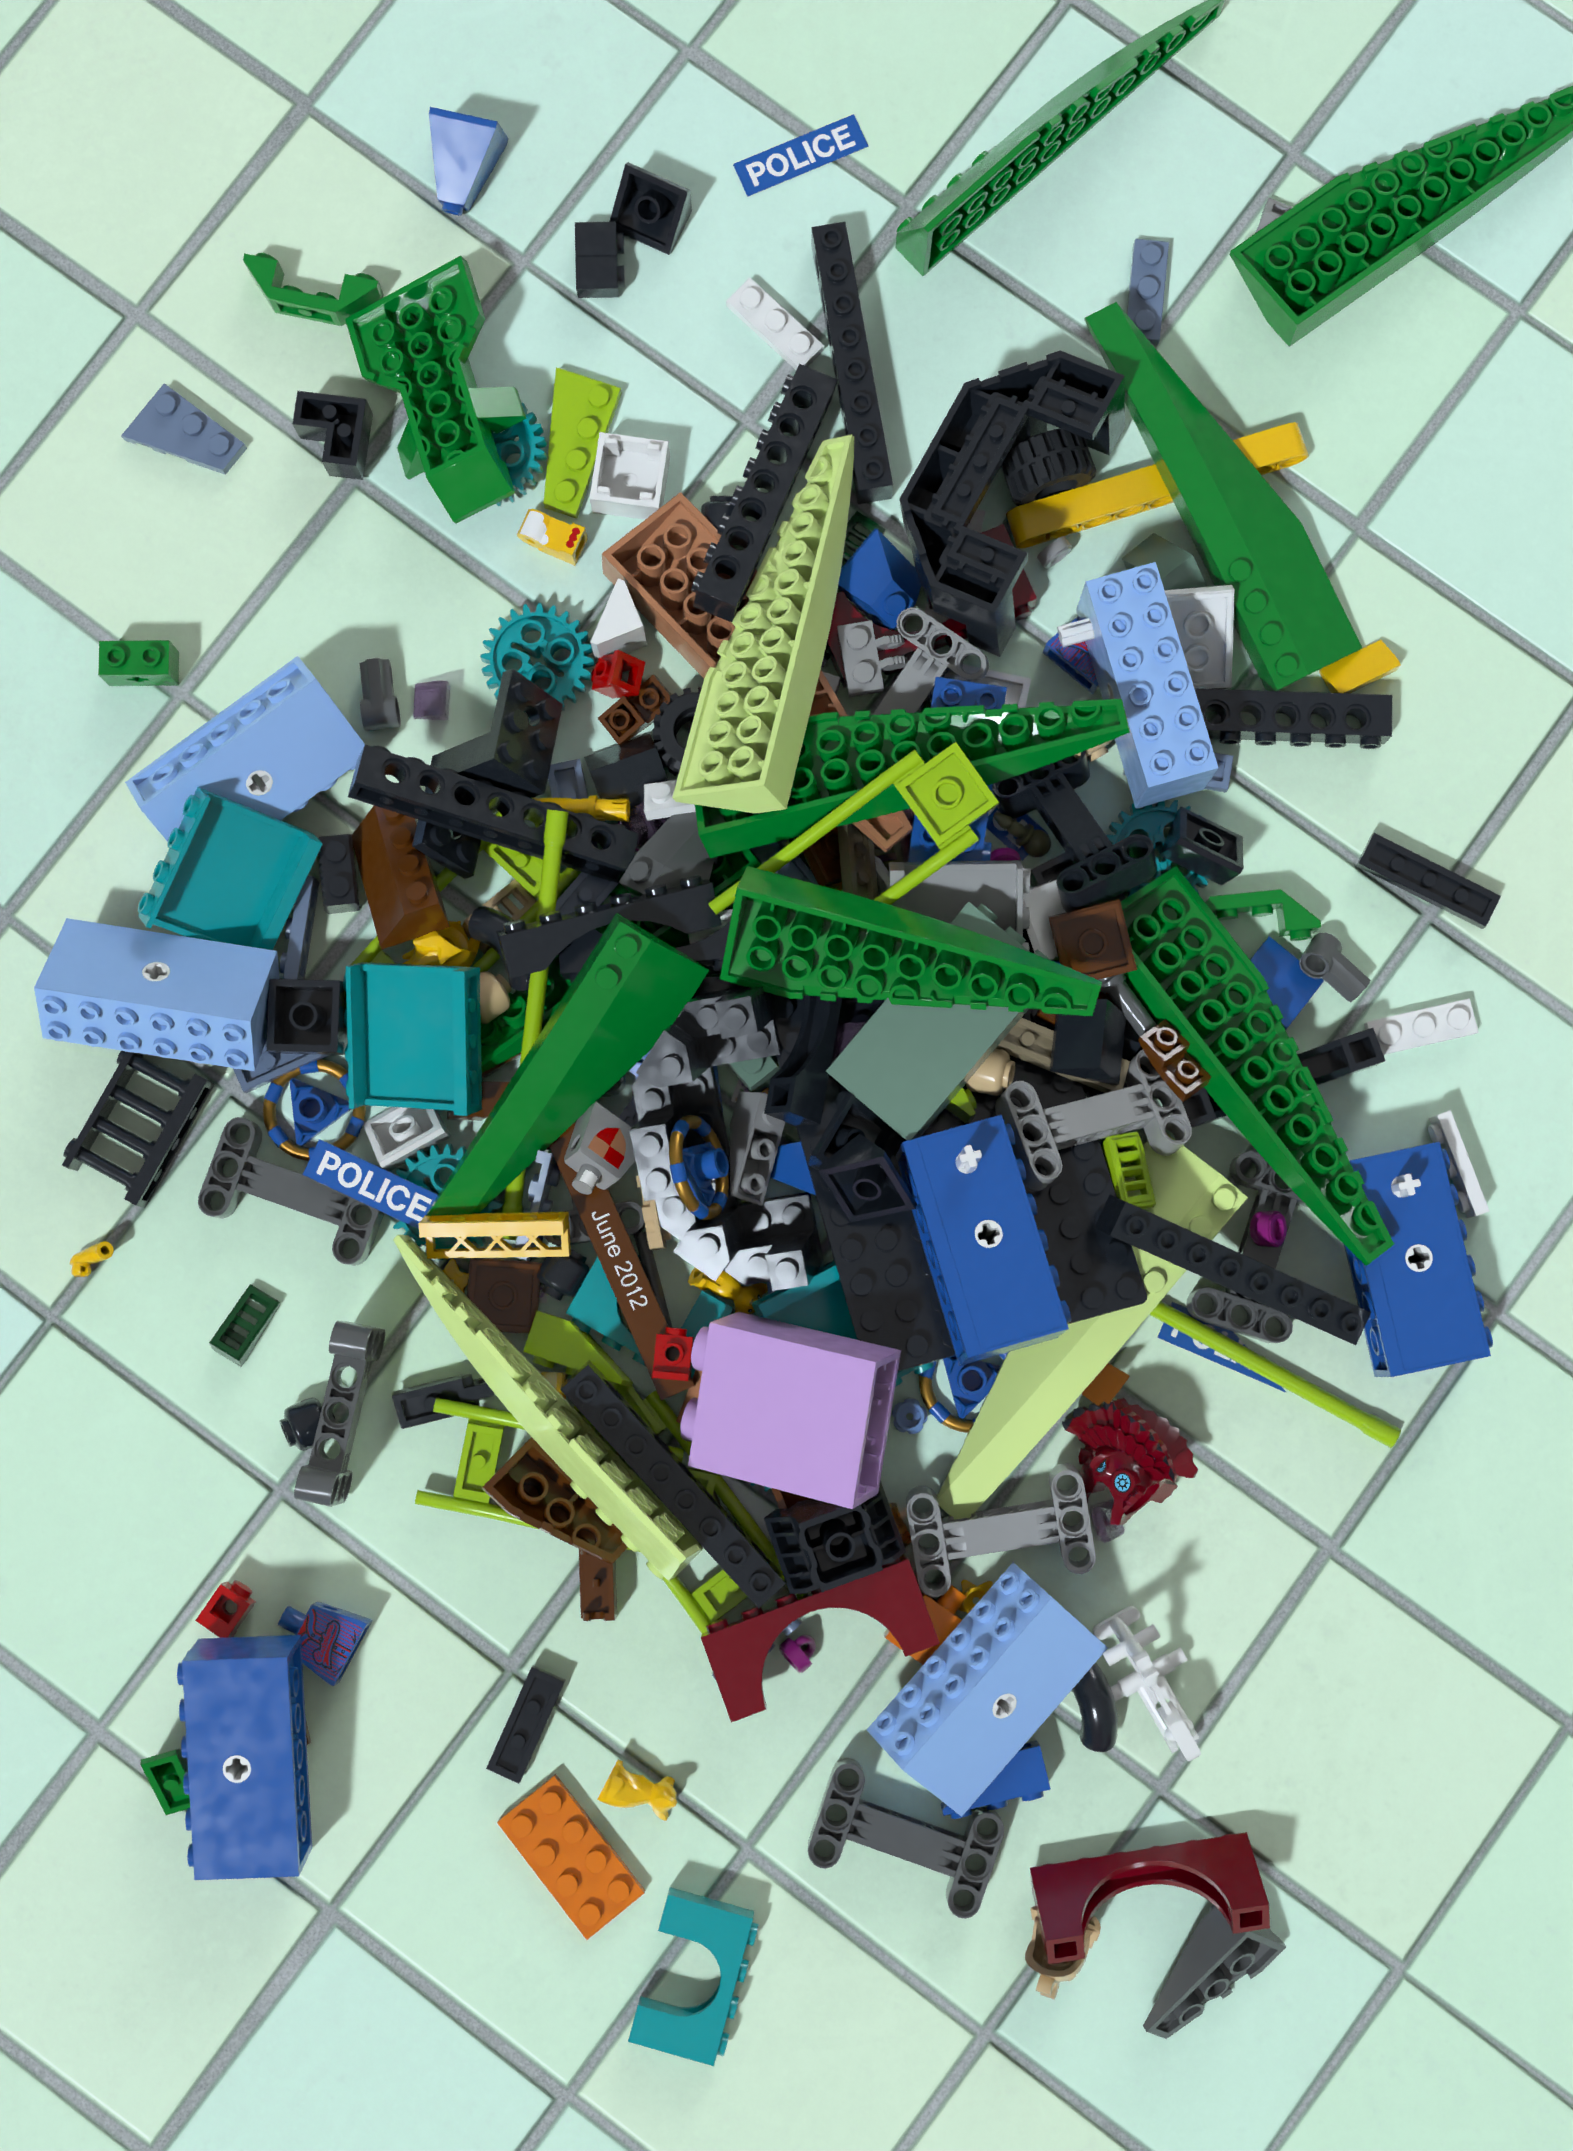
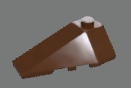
(541, 1495)

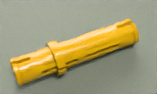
(599, 808)

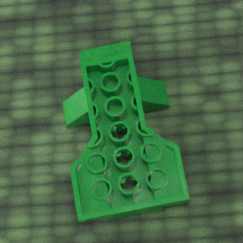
(421, 348)

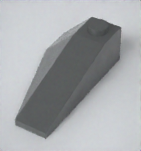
(669, 857)
(1207, 1969)

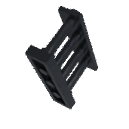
(157, 1153)

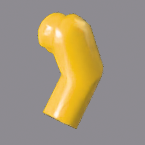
(96, 1253)

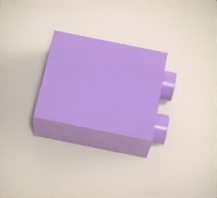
(791, 1408)

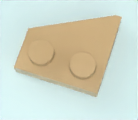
(655, 1233)

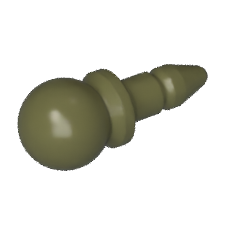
(1035, 842)

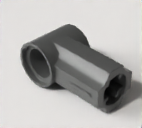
(379, 705)
(1325, 961)

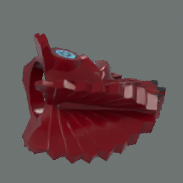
(1129, 1454)

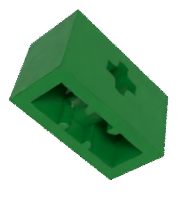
(139, 663)

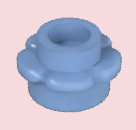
(902, 1409)

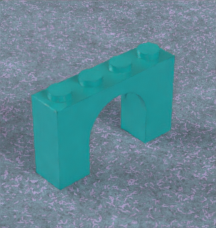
(599, 1309)
(698, 2030)

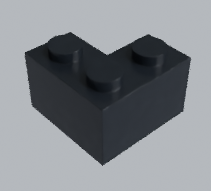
(340, 423)

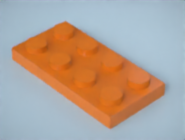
(571, 1856)

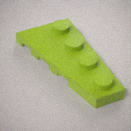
(579, 414)

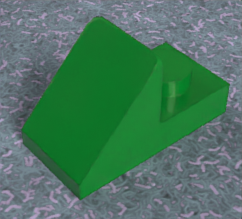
(166, 1778)

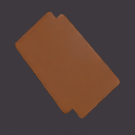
(1105, 1385)

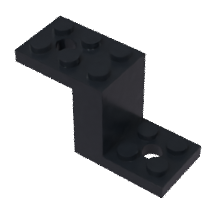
(509, 756)

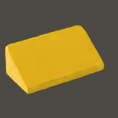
(1360, 668)

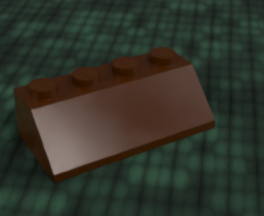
(397, 878)

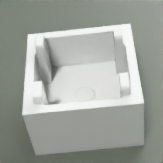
(629, 476)

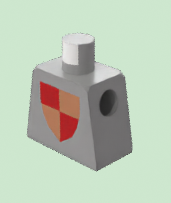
(599, 1149)

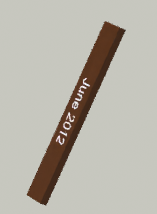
(621, 1268)

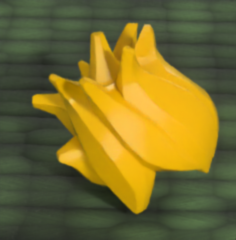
(444, 948)

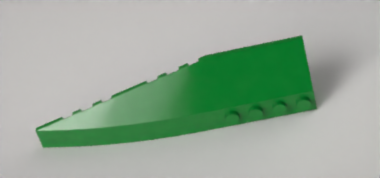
(1041, 140)
(1390, 213)
(1233, 515)
(851, 751)
(1221, 1006)

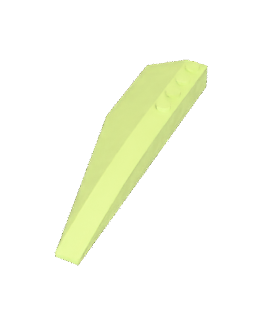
(767, 673)
(1047, 1377)
(556, 1425)

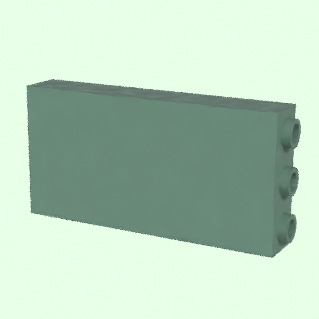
(919, 1057)

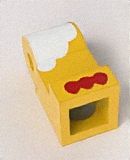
(553, 536)

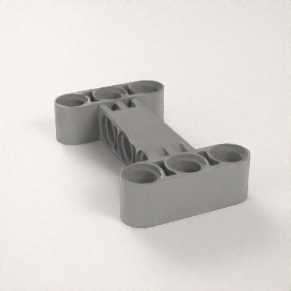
(917, 679)
(1092, 1120)
(1001, 1530)

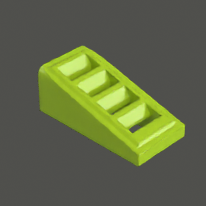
(1135, 1155)

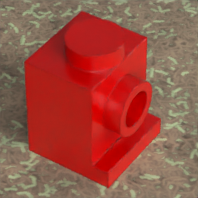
(608, 675)
(680, 1368)
(215, 1615)

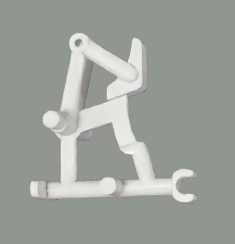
(1149, 1679)

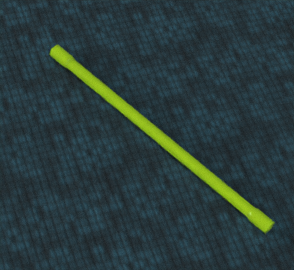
(554, 841)
(1367, 1423)

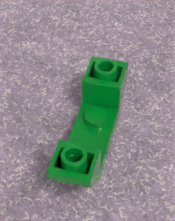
(355, 293)
(1291, 916)

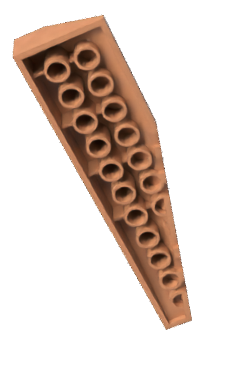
(659, 569)

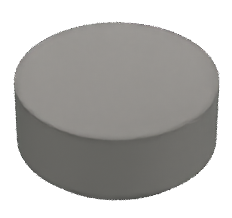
(1054, 552)

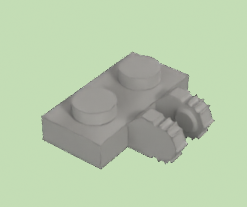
(861, 657)

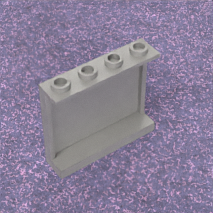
(947, 891)

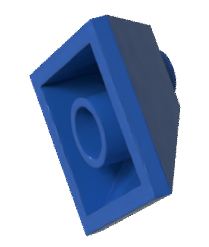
(880, 581)

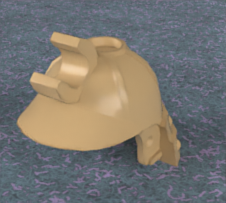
(1055, 1973)

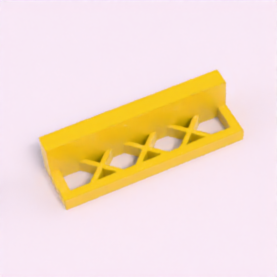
(496, 1226)

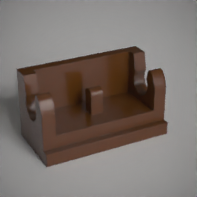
(597, 1588)

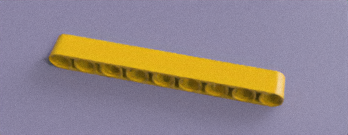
(1137, 491)

